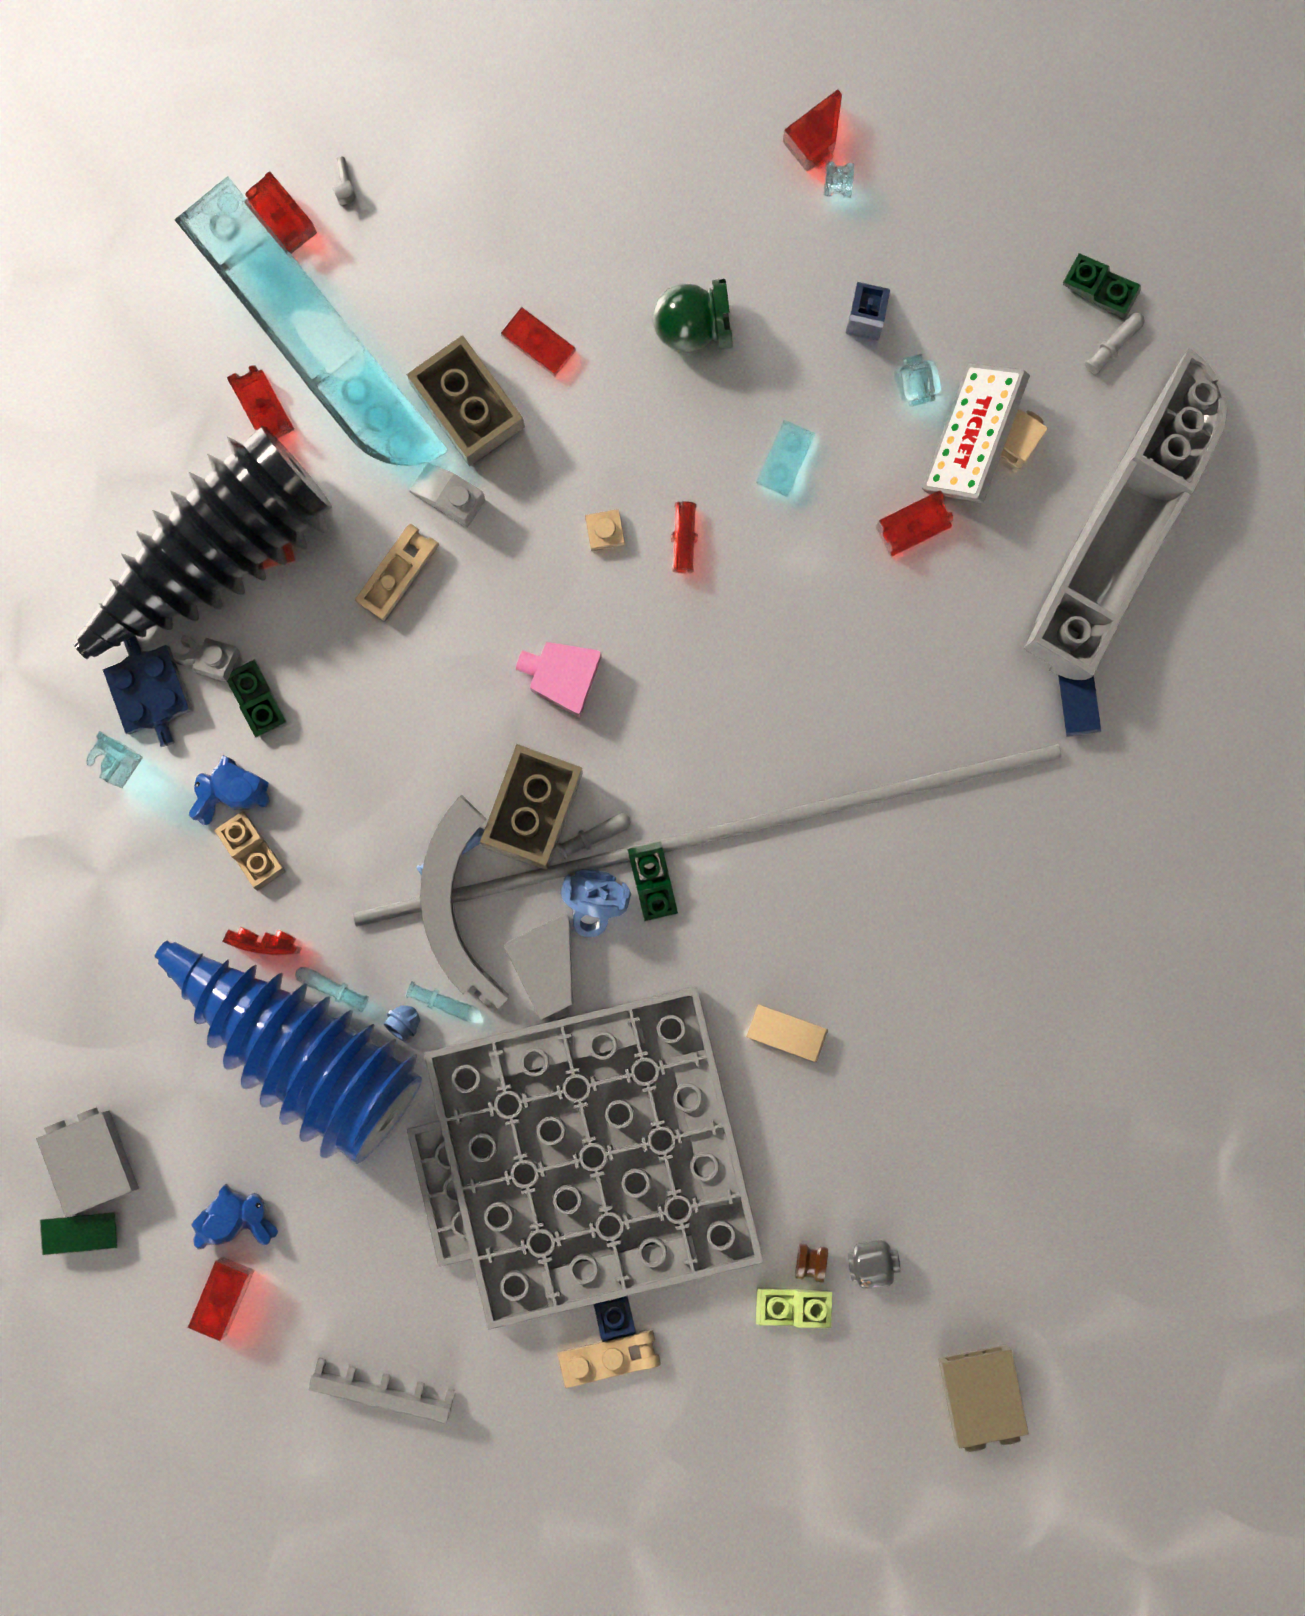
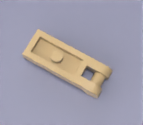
(396, 573)
(607, 1359)

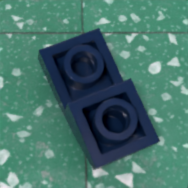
(1079, 706)
(614, 1318)

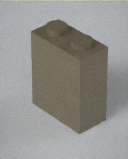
(983, 1398)

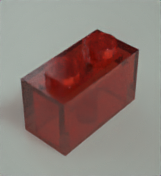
(221, 1298)

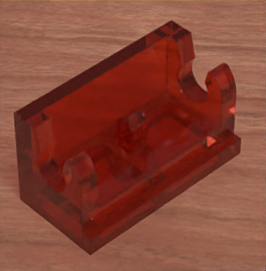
(281, 212)
(260, 402)
(914, 523)

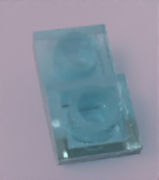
(785, 458)

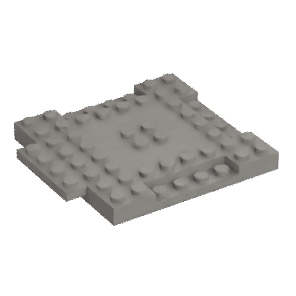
(595, 1204)

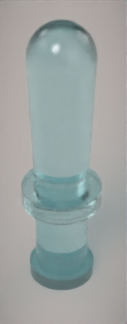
(323, 984)
(452, 1006)

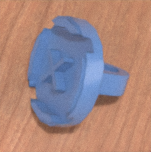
(594, 895)

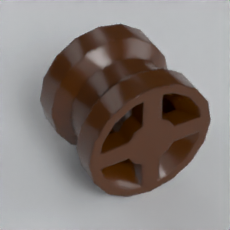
(811, 1263)

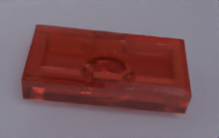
(538, 341)

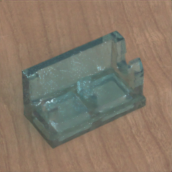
(118, 761)

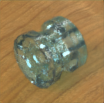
(838, 179)

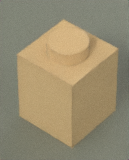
(1023, 437)

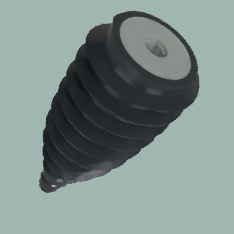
(210, 541)

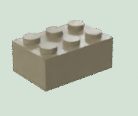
(466, 400)
(531, 807)

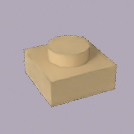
(604, 530)

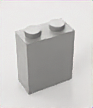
(86, 1161)

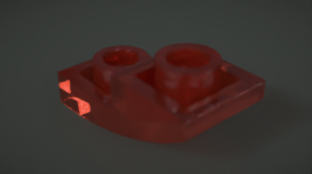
(271, 944)

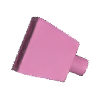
(562, 674)

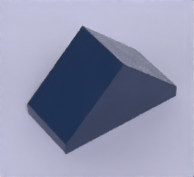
(868, 311)

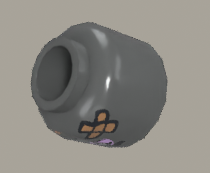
(873, 1264)

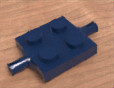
(147, 690)

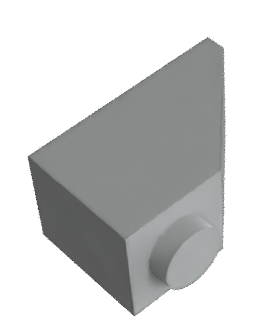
(448, 494)

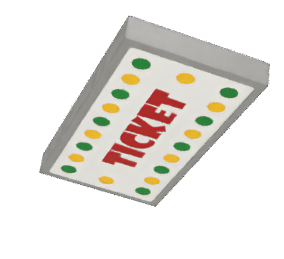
(976, 432)

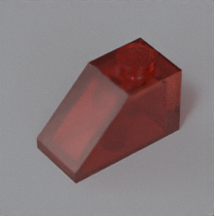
(815, 133)

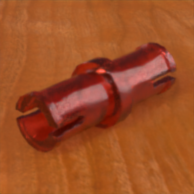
(684, 537)

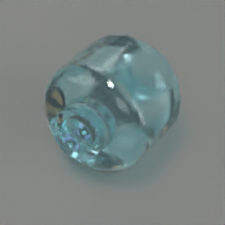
(917, 380)

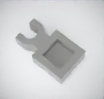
(210, 659)

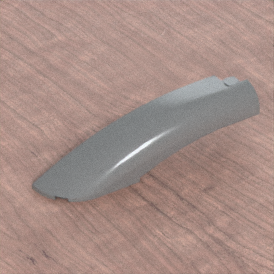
(1130, 521)

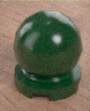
(692, 317)

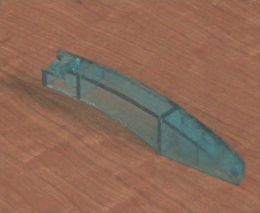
(307, 328)

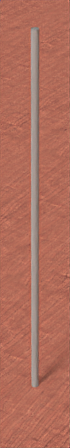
(724, 831)

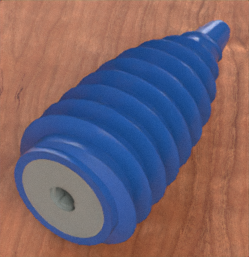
(298, 1053)

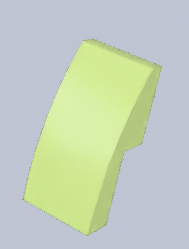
(794, 1307)

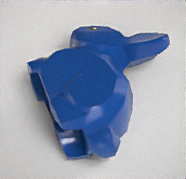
(230, 786)
(229, 1216)

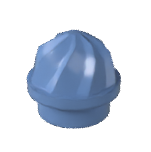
(402, 1022)

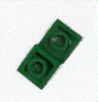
(1101, 287)
(255, 698)
(652, 881)
(78, 1233)

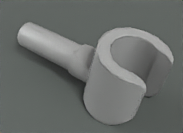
(344, 191)

